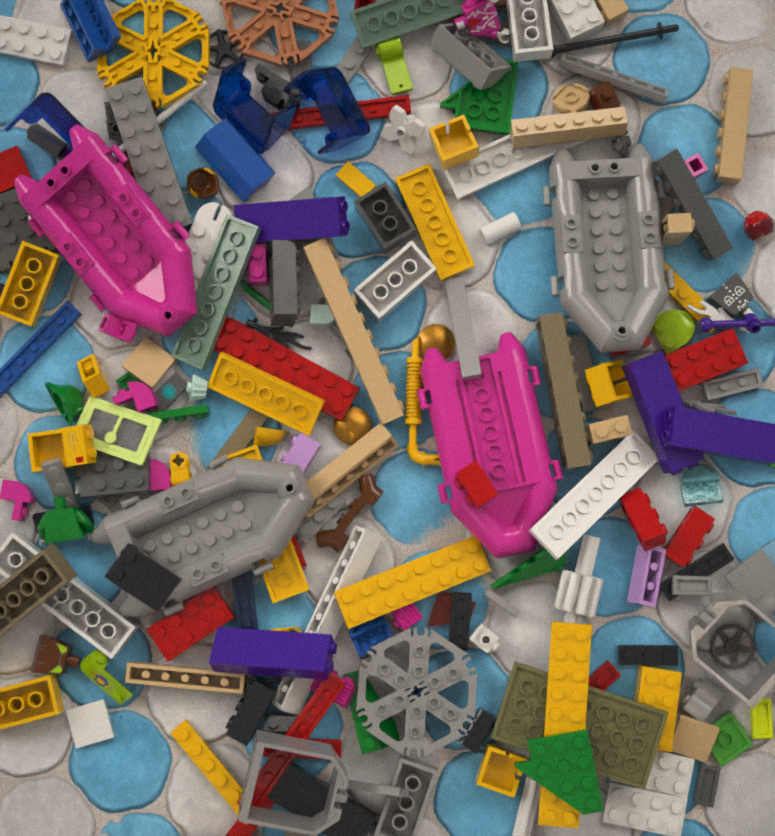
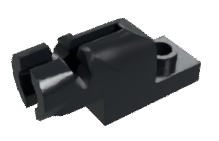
(273, 89)

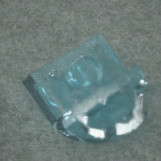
(701, 486)

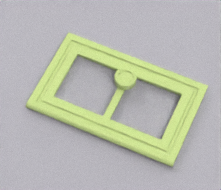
(120, 430)

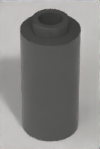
(47, 140)

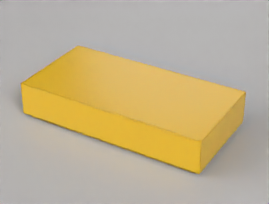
(355, 179)

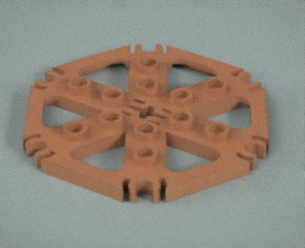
(284, 30)

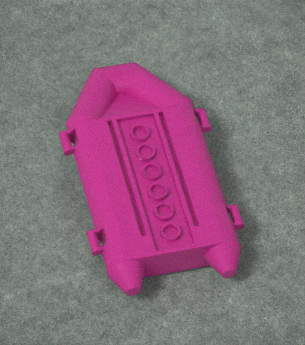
(113, 235)
(502, 429)

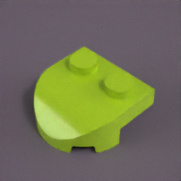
(674, 329)

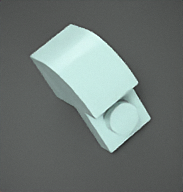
(321, 316)

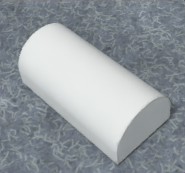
(500, 228)

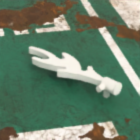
(714, 314)

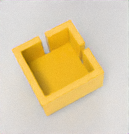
(454, 146)
(601, 385)
(45, 447)
(498, 770)

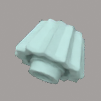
(196, 388)

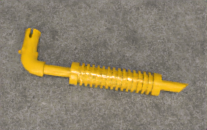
(413, 407)

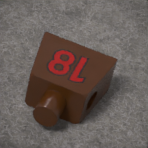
(603, 96)

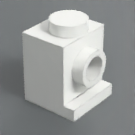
(481, 631)

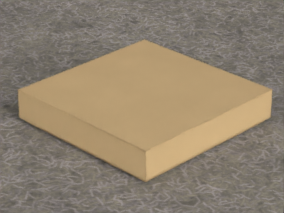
(148, 363)
(694, 738)

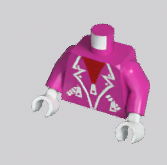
(481, 20)

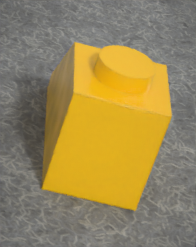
(93, 376)

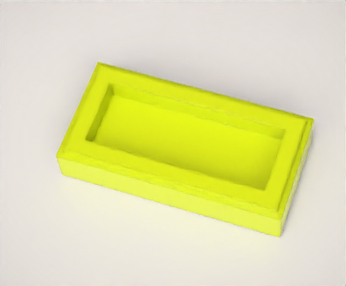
(762, 720)

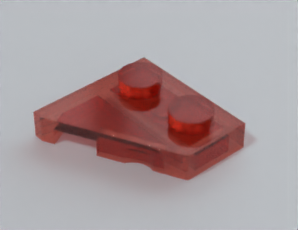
(442, 609)

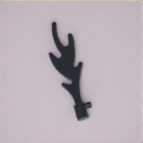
(280, 337)

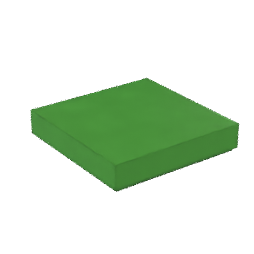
(730, 739)

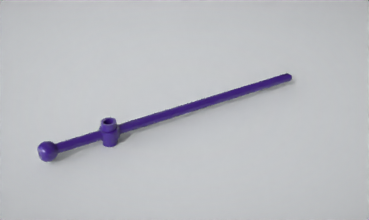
(750, 321)

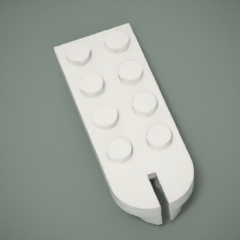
(204, 235)

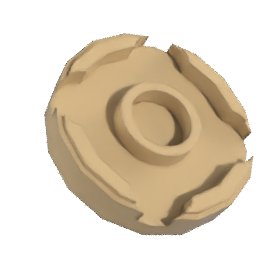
(571, 98)

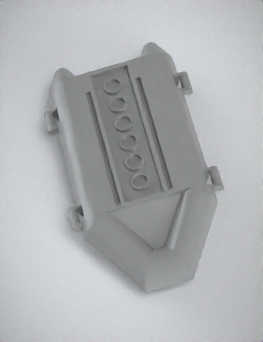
(609, 246)
(211, 525)

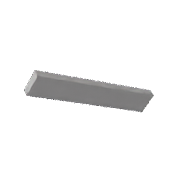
(463, 328)

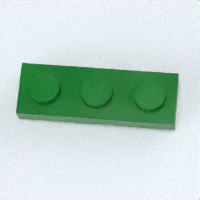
(181, 414)

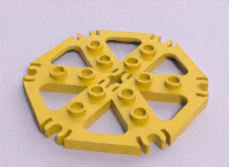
(171, 41)

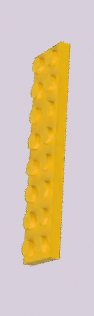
(287, 576)
(411, 582)

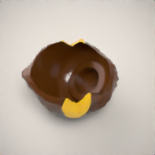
(202, 183)

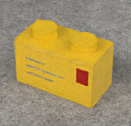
(79, 445)

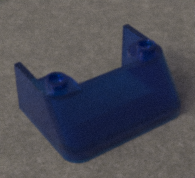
(335, 104)
(52, 111)
(245, 113)

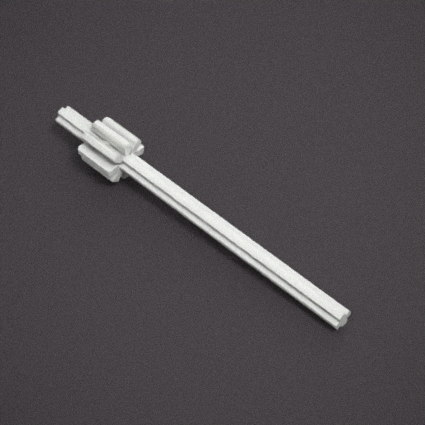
(578, 597)

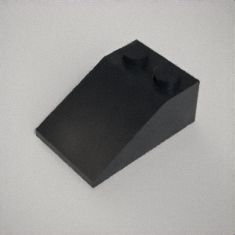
(143, 577)

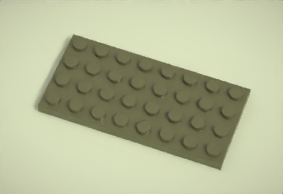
(620, 730)

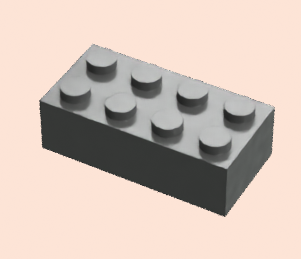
(283, 283)

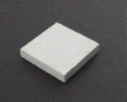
(90, 723)

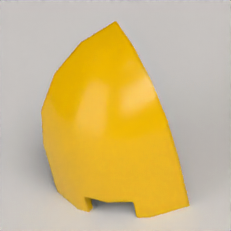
(267, 437)

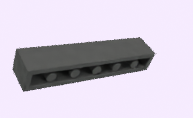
(689, 199)

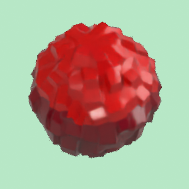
(758, 224)

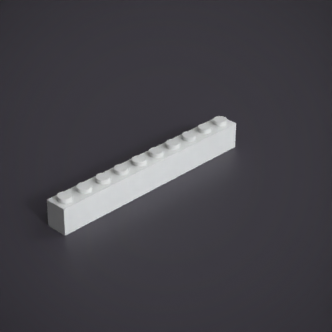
(327, 616)

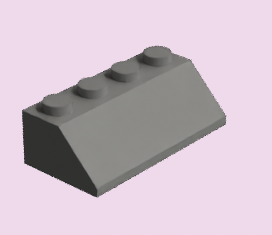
(469, 55)

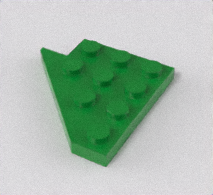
(488, 108)
(565, 768)

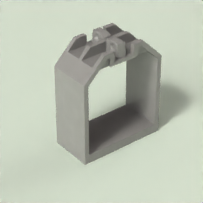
(701, 624)
(287, 821)

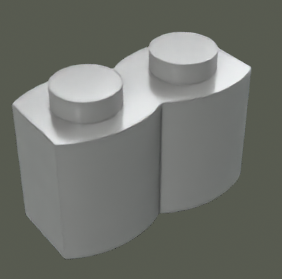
(701, 698)

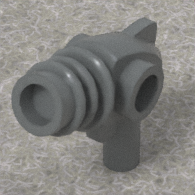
(621, 144)

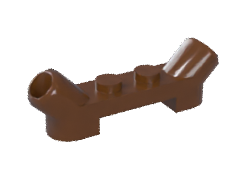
(335, 537)

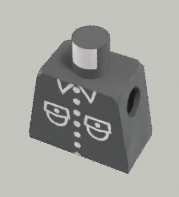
(732, 297)

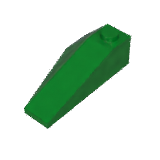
(536, 565)
(367, 741)

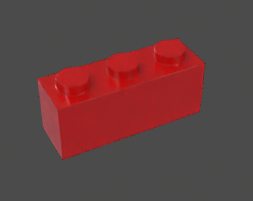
(643, 519)
(688, 536)

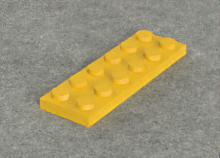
(434, 222)
(265, 393)

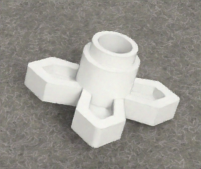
(403, 128)

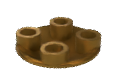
(437, 337)
(353, 426)

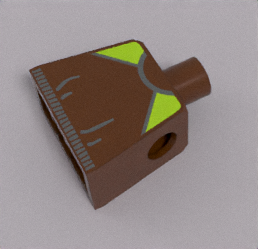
(53, 656)

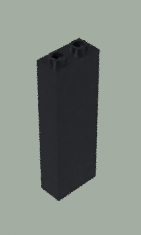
(306, 796)

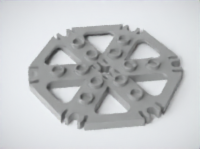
(432, 702)

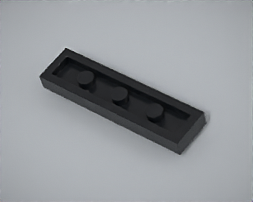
(703, 566)

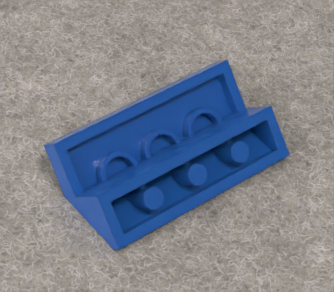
(91, 27)
(234, 159)

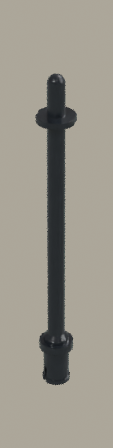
(659, 31)

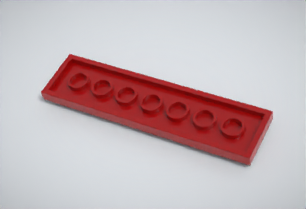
(287, 365)

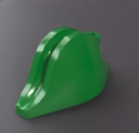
(67, 399)

